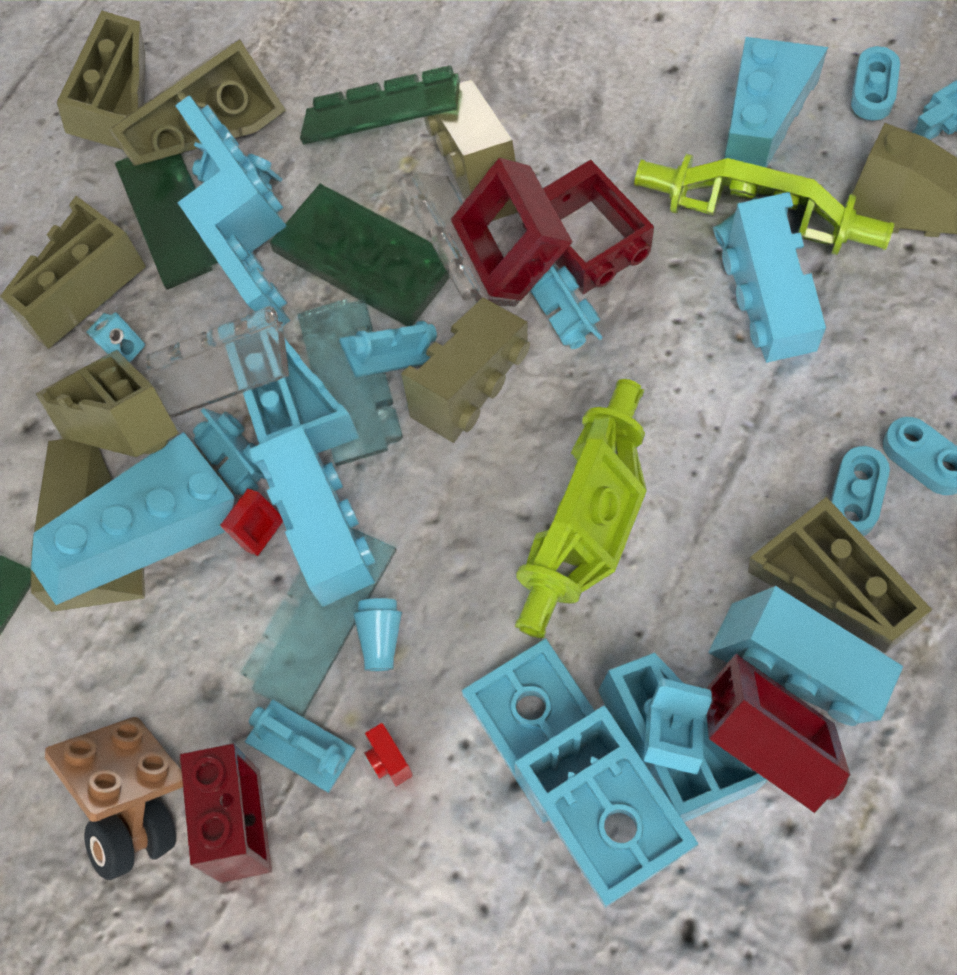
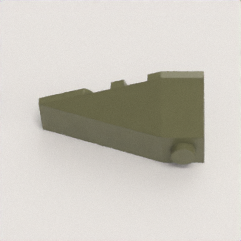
(225, 82)
(909, 183)
(69, 476)

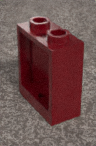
(588, 185)
(542, 242)
(776, 734)
(218, 796)

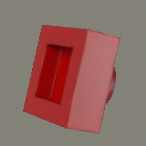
(252, 522)
(385, 756)

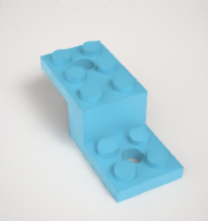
(233, 210)
(579, 772)

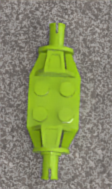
(747, 180)
(593, 513)

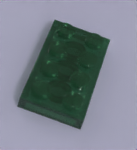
(362, 254)

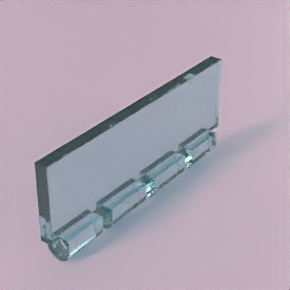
(363, 397)
(308, 638)

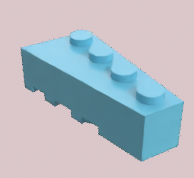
(132, 522)

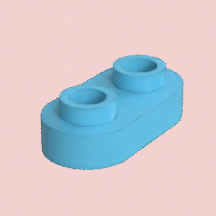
(875, 83)
(924, 457)
(860, 495)

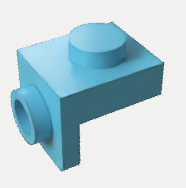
(676, 726)

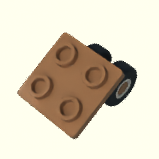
(121, 774)

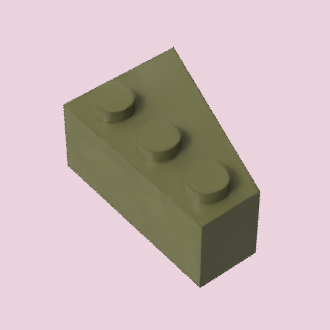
(105, 80)
(472, 140)
(72, 275)
(466, 369)
(109, 408)
(841, 577)

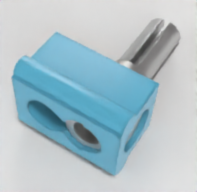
(110, 331)

